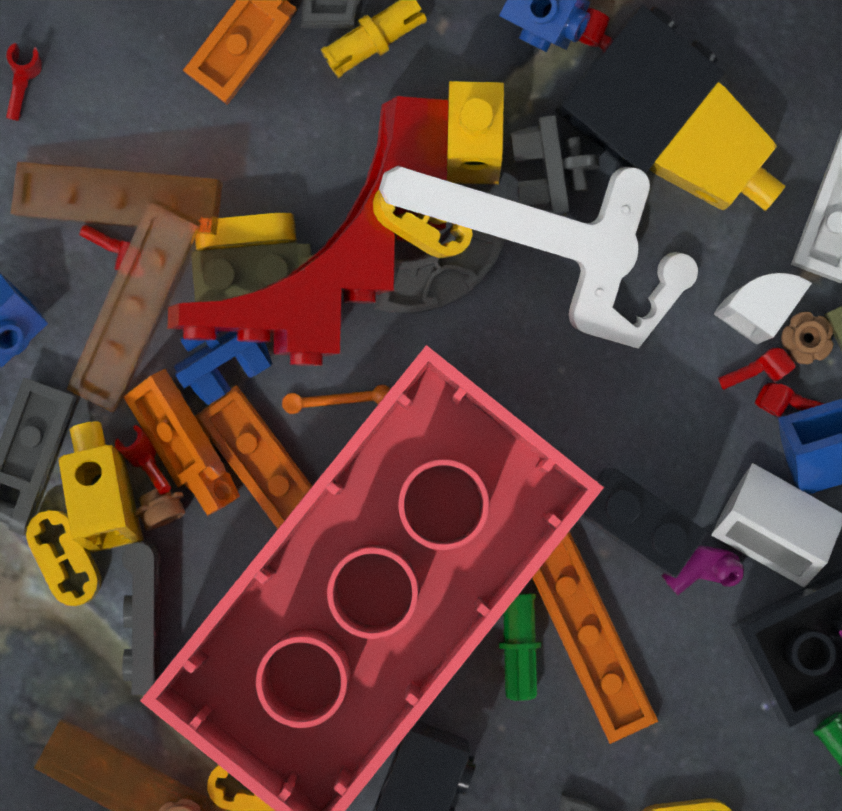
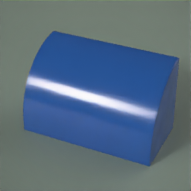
(814, 446)

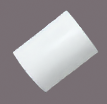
(762, 305)
(779, 525)

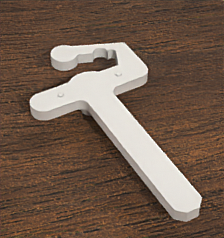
(601, 248)

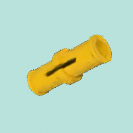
(373, 35)

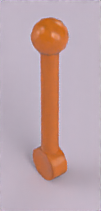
(294, 403)

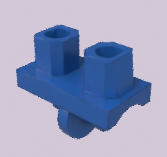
(201, 368)

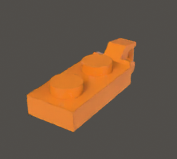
(239, 45)
(181, 441)

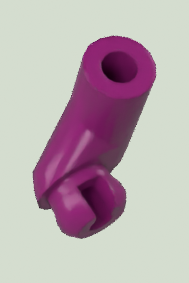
(710, 565)

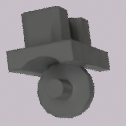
(542, 144)

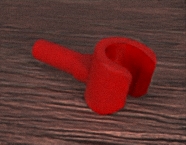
(595, 31)
(20, 80)
(105, 242)
(774, 362)
(776, 397)
(142, 455)

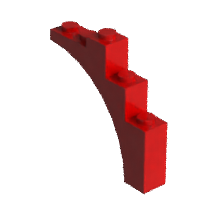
(354, 261)

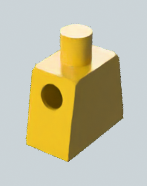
(475, 132)
(720, 154)
(103, 512)

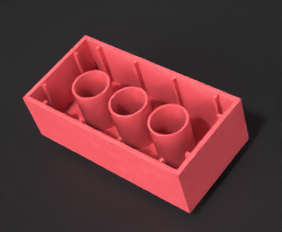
(372, 592)

